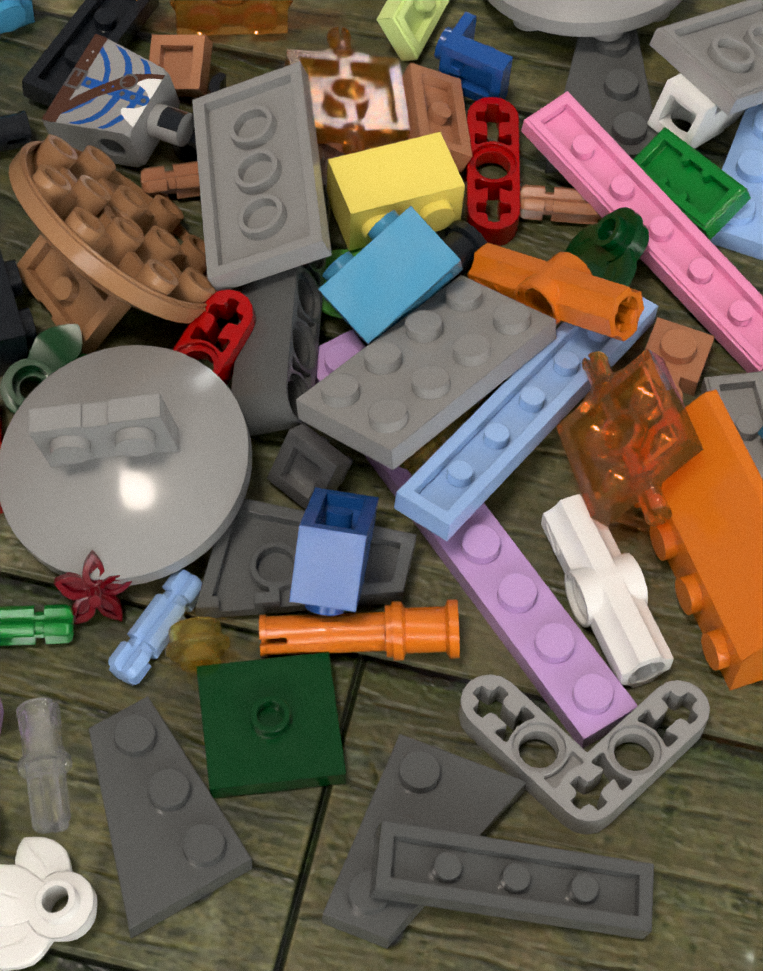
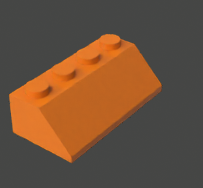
(718, 543)

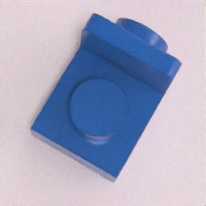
(479, 66)

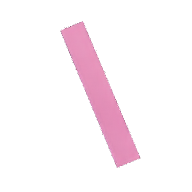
(675, 248)

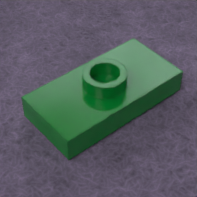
(692, 182)

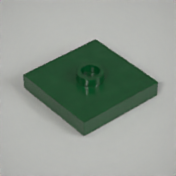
(270, 725)

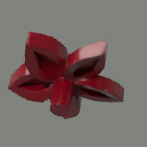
(90, 593)

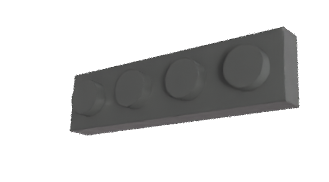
(512, 880)

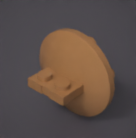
(103, 243)

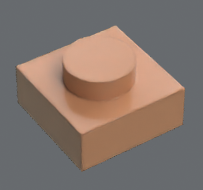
(185, 59)

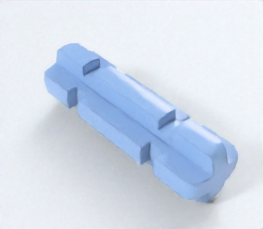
(150, 631)

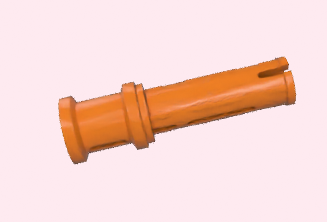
(395, 631)

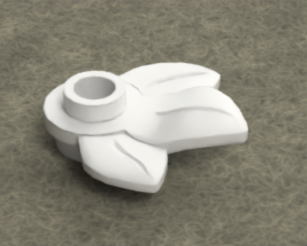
(26, 899)

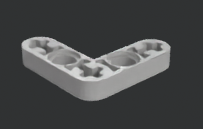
(575, 767)

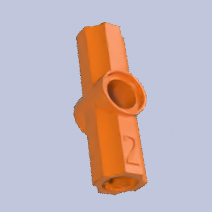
(560, 289)

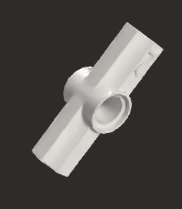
(607, 593)

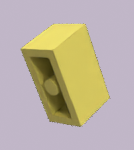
(394, 177)

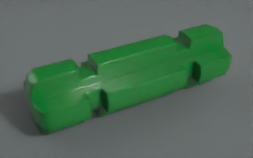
(23, 625)

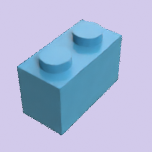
(389, 275)

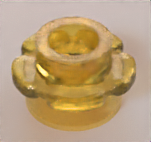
(196, 642)

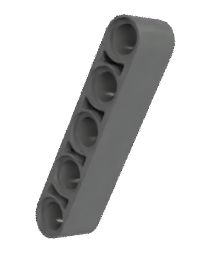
(283, 347)

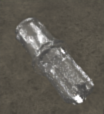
(44, 764)

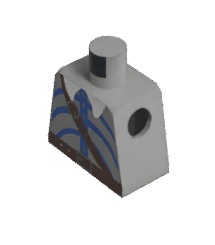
(118, 105)

